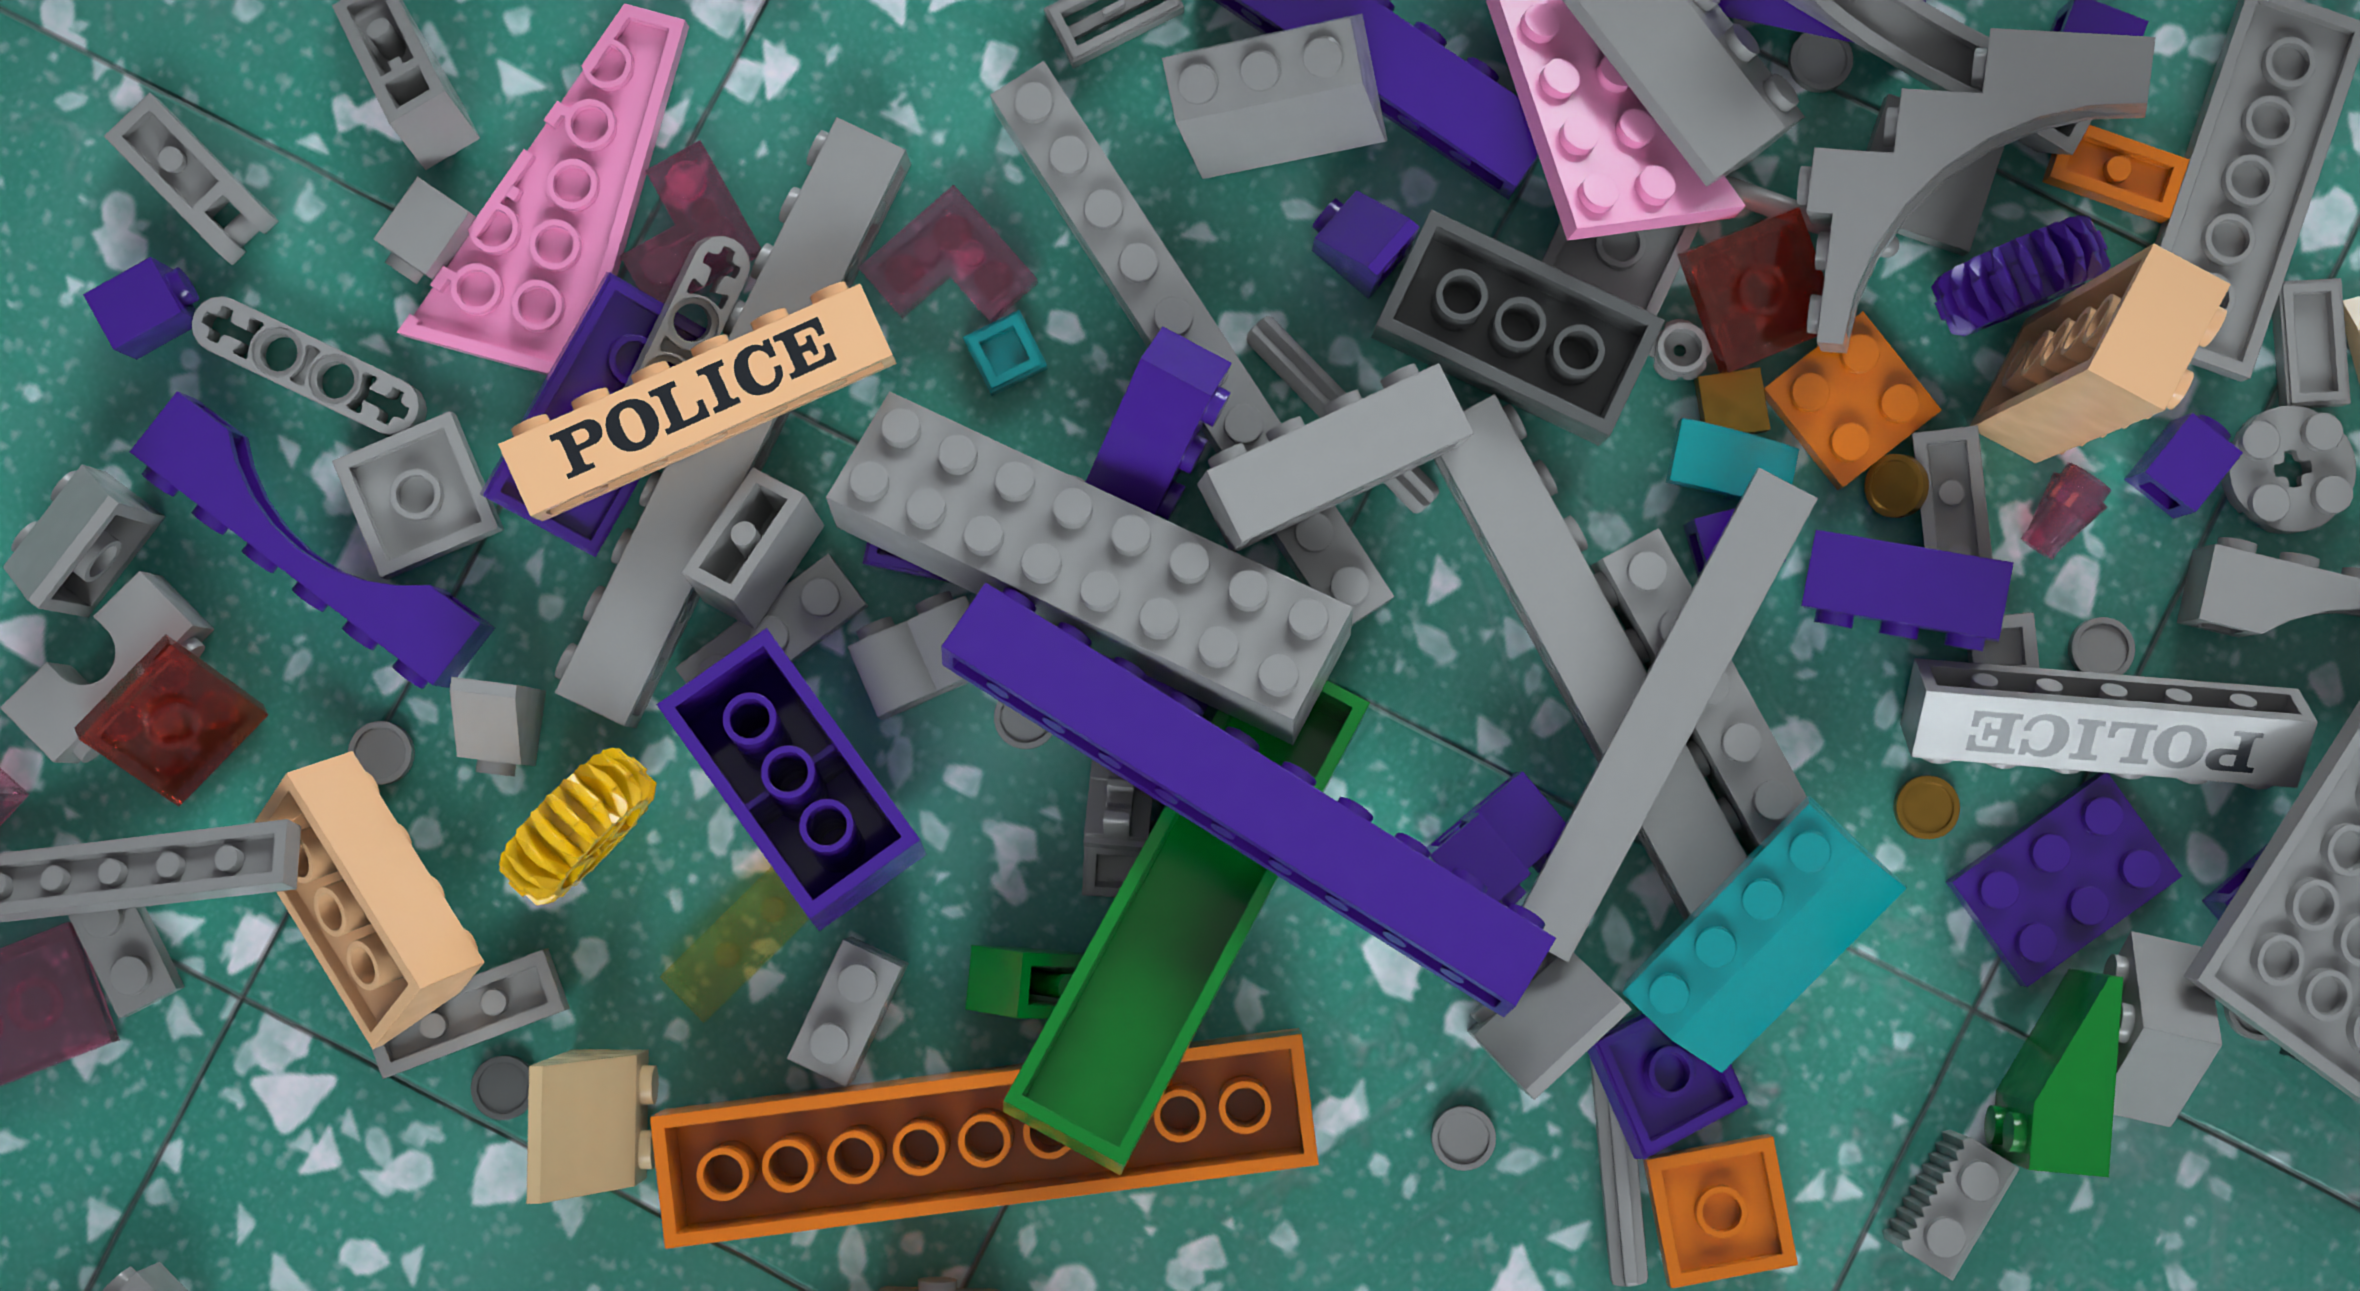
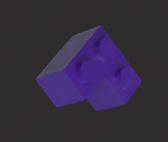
(1502, 838)

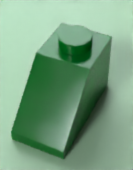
(1018, 980)

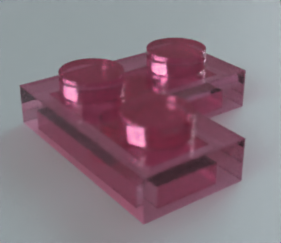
(700, 209)
(944, 244)

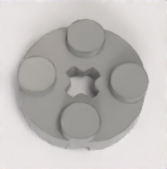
(2326, 465)

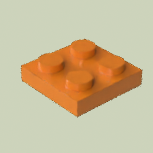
(1851, 404)
(1720, 1211)

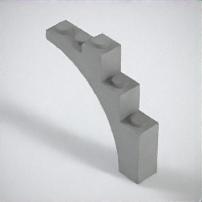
(2028, 86)

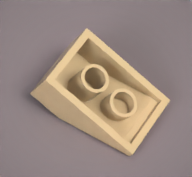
(589, 1123)

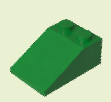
(2061, 1087)

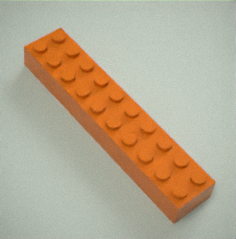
(951, 1147)

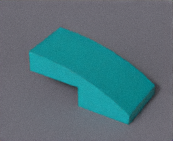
(1725, 458)

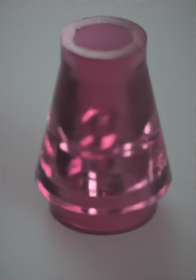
(2065, 509)

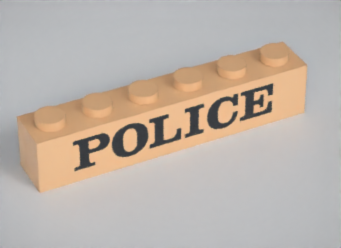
(696, 402)

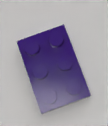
(2063, 879)

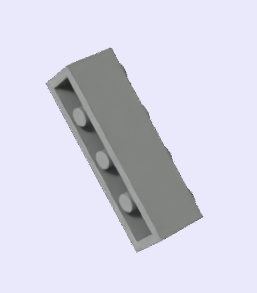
(1334, 456)

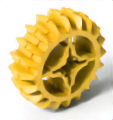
(577, 826)

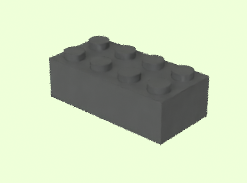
(1517, 328)

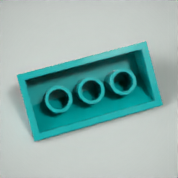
(1763, 936)

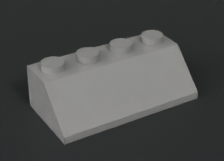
(1694, 77)

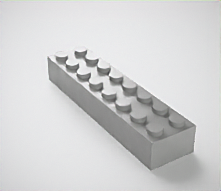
(1095, 562)

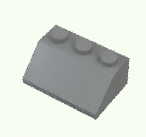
(1276, 97)

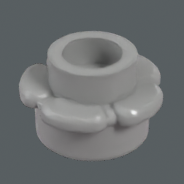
(1696, 350)

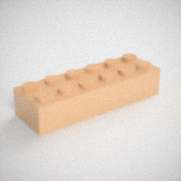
(2103, 356)

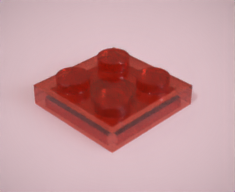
(1754, 288)
(171, 720)

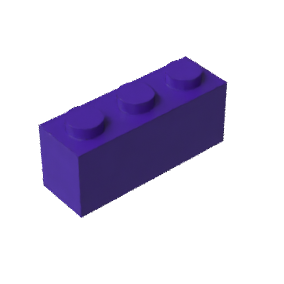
(1160, 423)
(1907, 589)

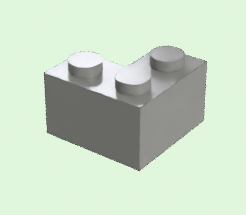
(2165, 1029)

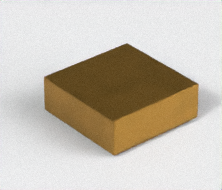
(1733, 400)

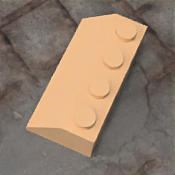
(369, 901)

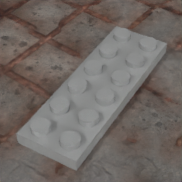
(2259, 161)

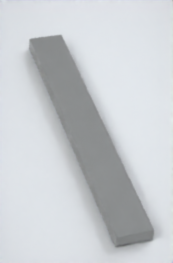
(1667, 707)

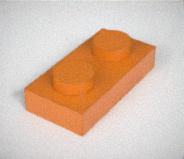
(2120, 174)

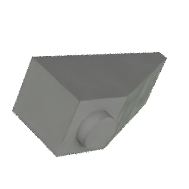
(406, 79)

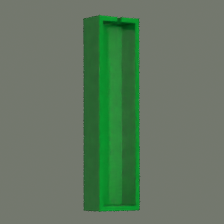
(1159, 963)

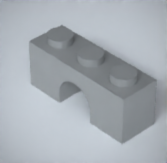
(59, 697)

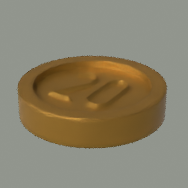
(1896, 485)
(1926, 807)

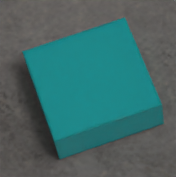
(1005, 352)

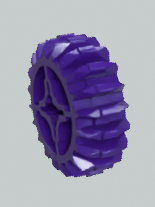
(2020, 275)

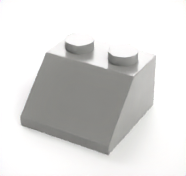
(80, 542)
(1551, 1025)

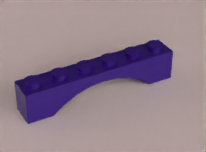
(213, 465)

